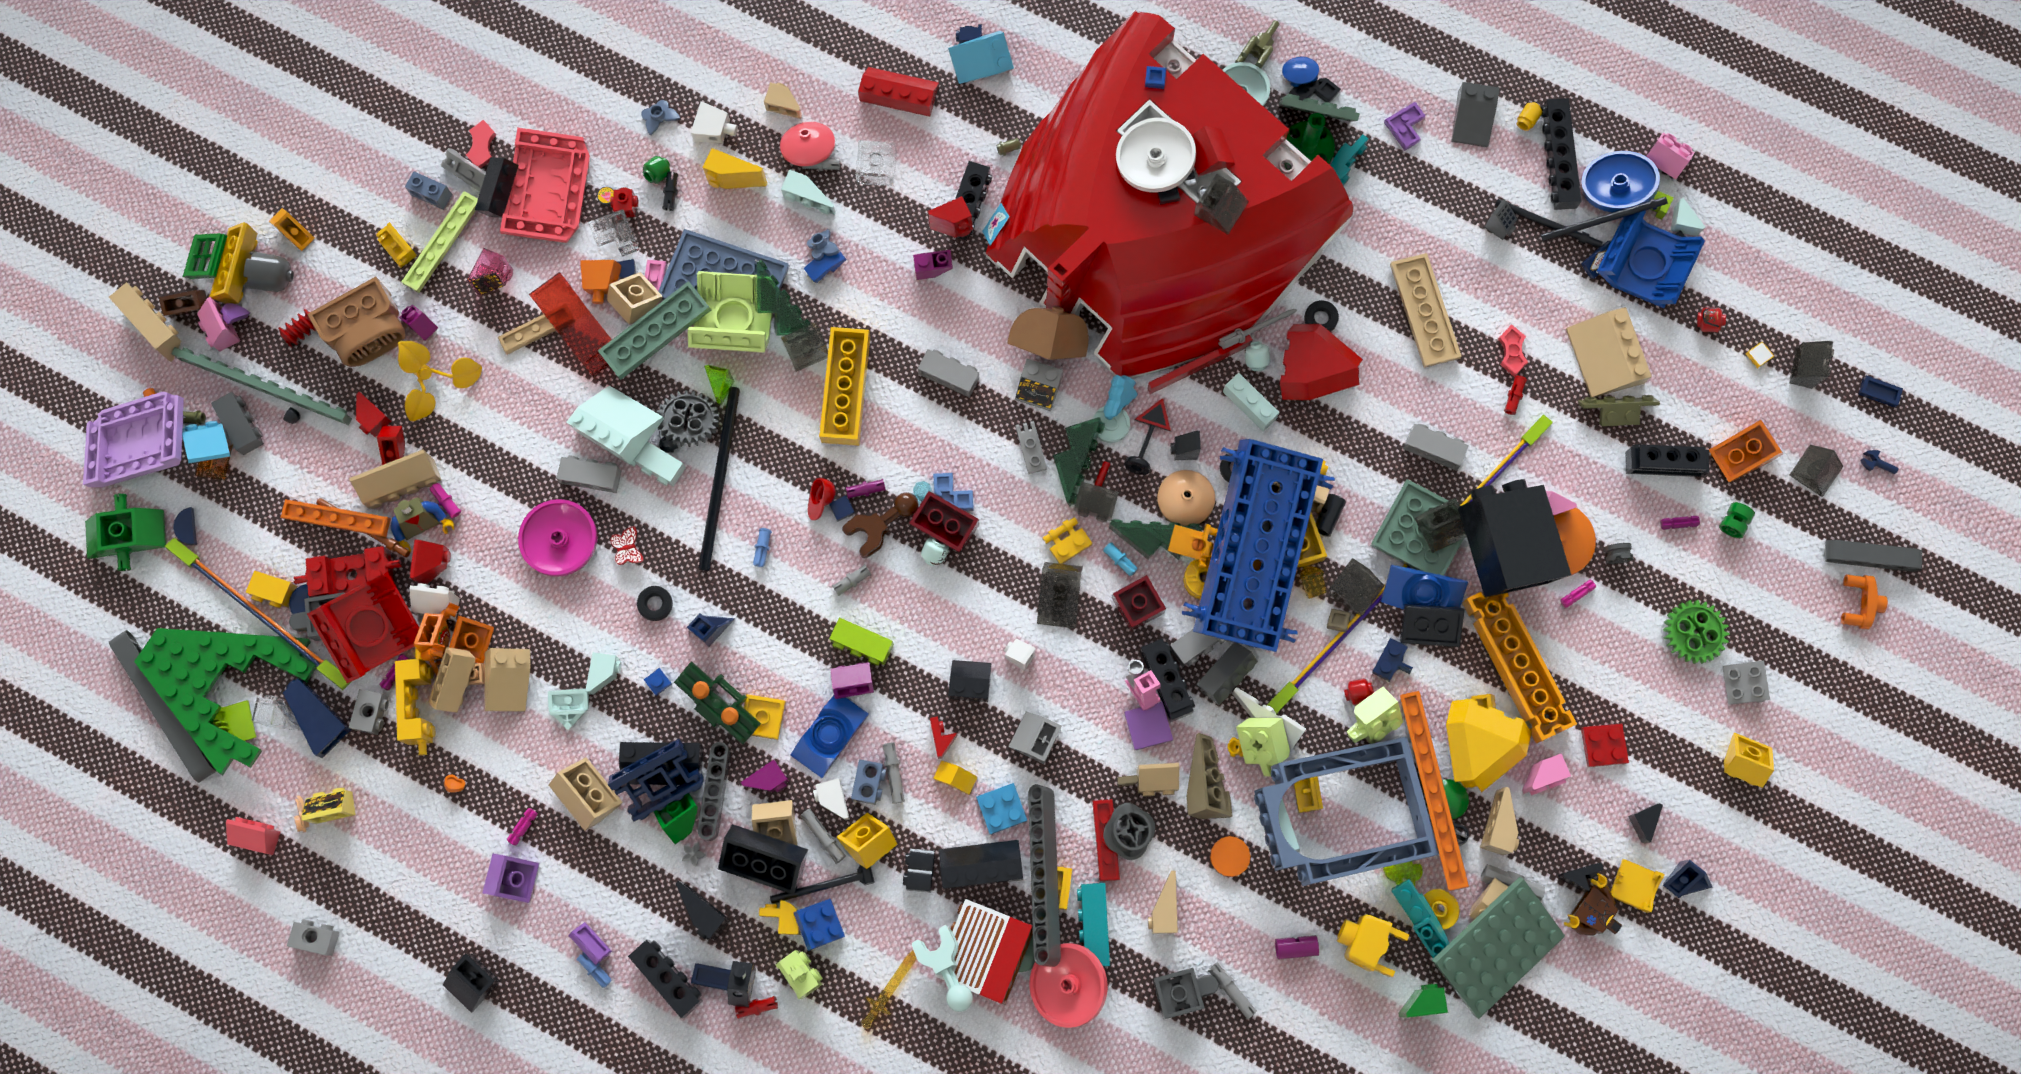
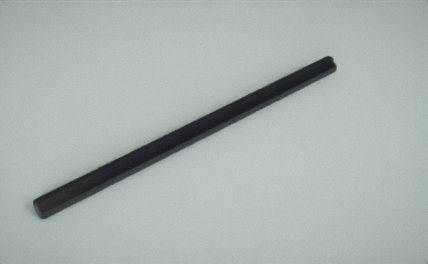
(719, 478)

